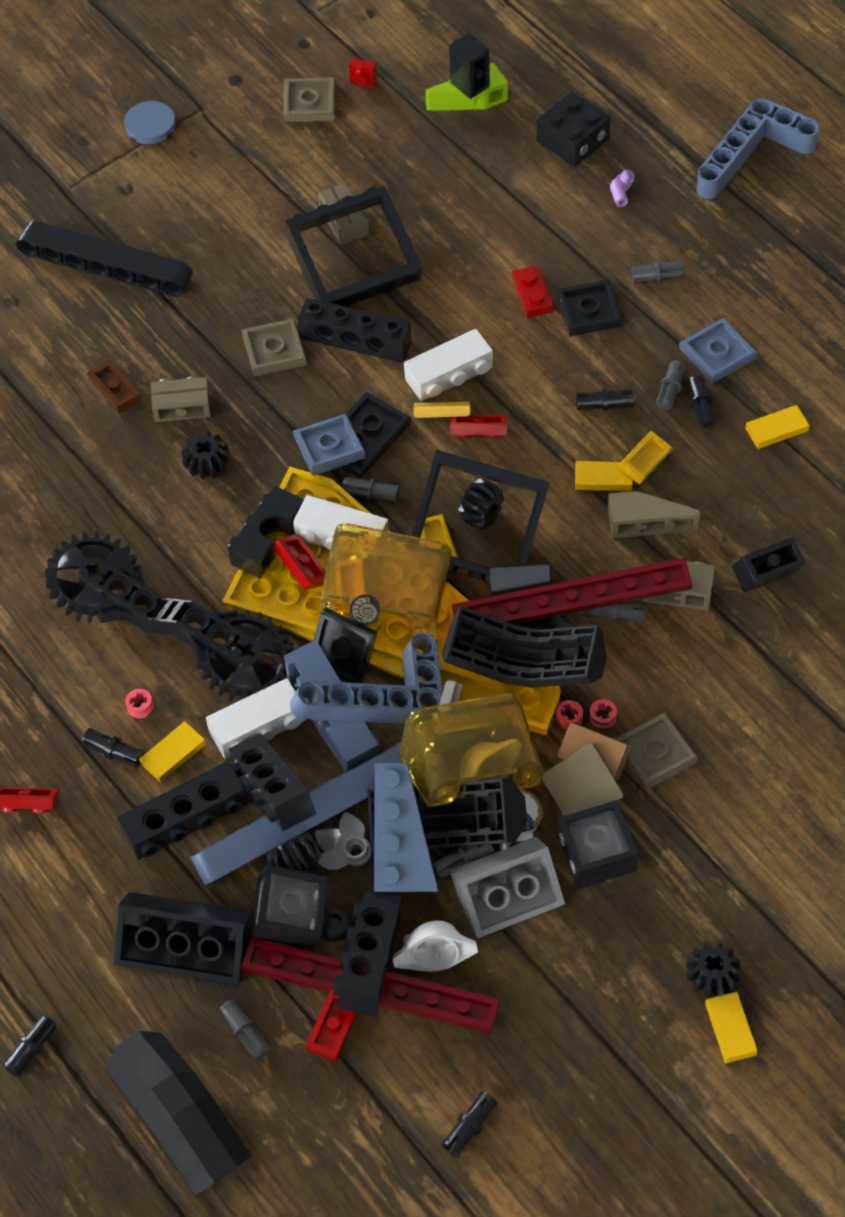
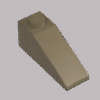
(644, 515)
(695, 598)

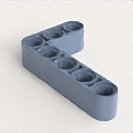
(758, 121)
(378, 695)

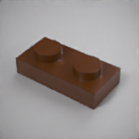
(114, 386)

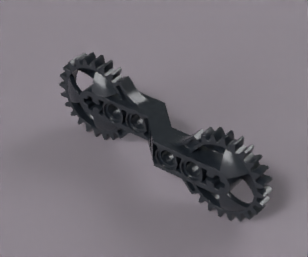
(168, 616)

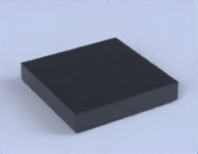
(589, 308)
(517, 578)
(345, 645)

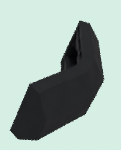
(524, 654)
(479, 815)
(176, 1109)

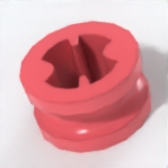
(133, 698)
(568, 706)
(606, 706)

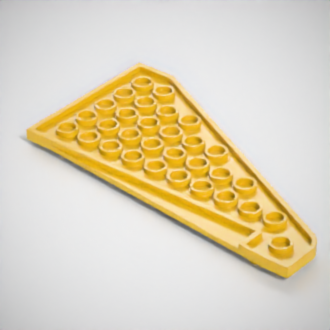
(288, 604)

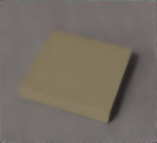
(309, 99)
(274, 347)
(657, 751)
(582, 782)

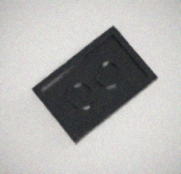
(376, 428)

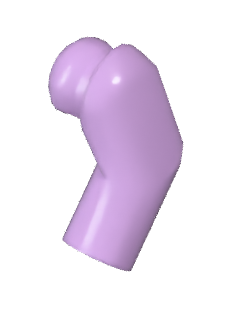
(620, 186)

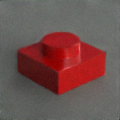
(362, 72)

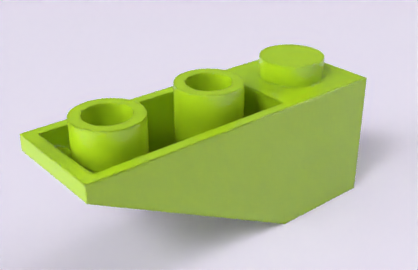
(448, 97)

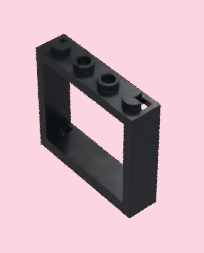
(367, 287)
(492, 473)

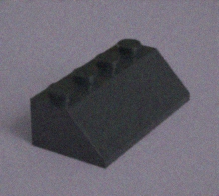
(182, 937)

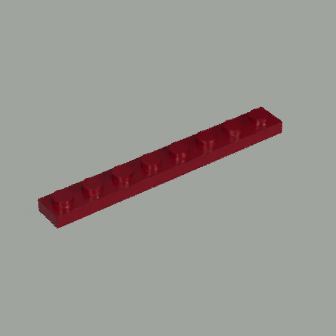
(584, 593)
(399, 991)

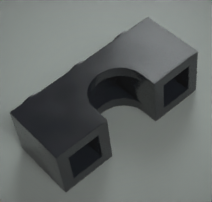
(251, 548)

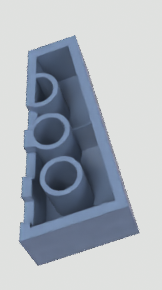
(348, 740)
(399, 839)

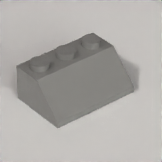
(507, 887)

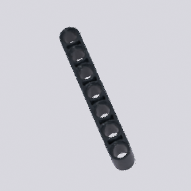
(104, 258)

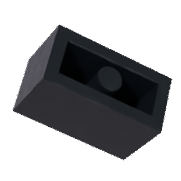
(469, 65)
(768, 564)

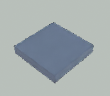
(718, 350)
(329, 444)

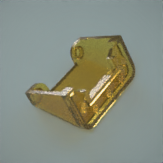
(395, 568)
(468, 744)

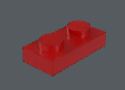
(532, 291)
(488, 425)
(300, 561)
(37, 799)
(330, 1030)

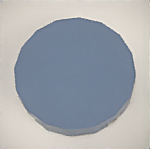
(149, 122)

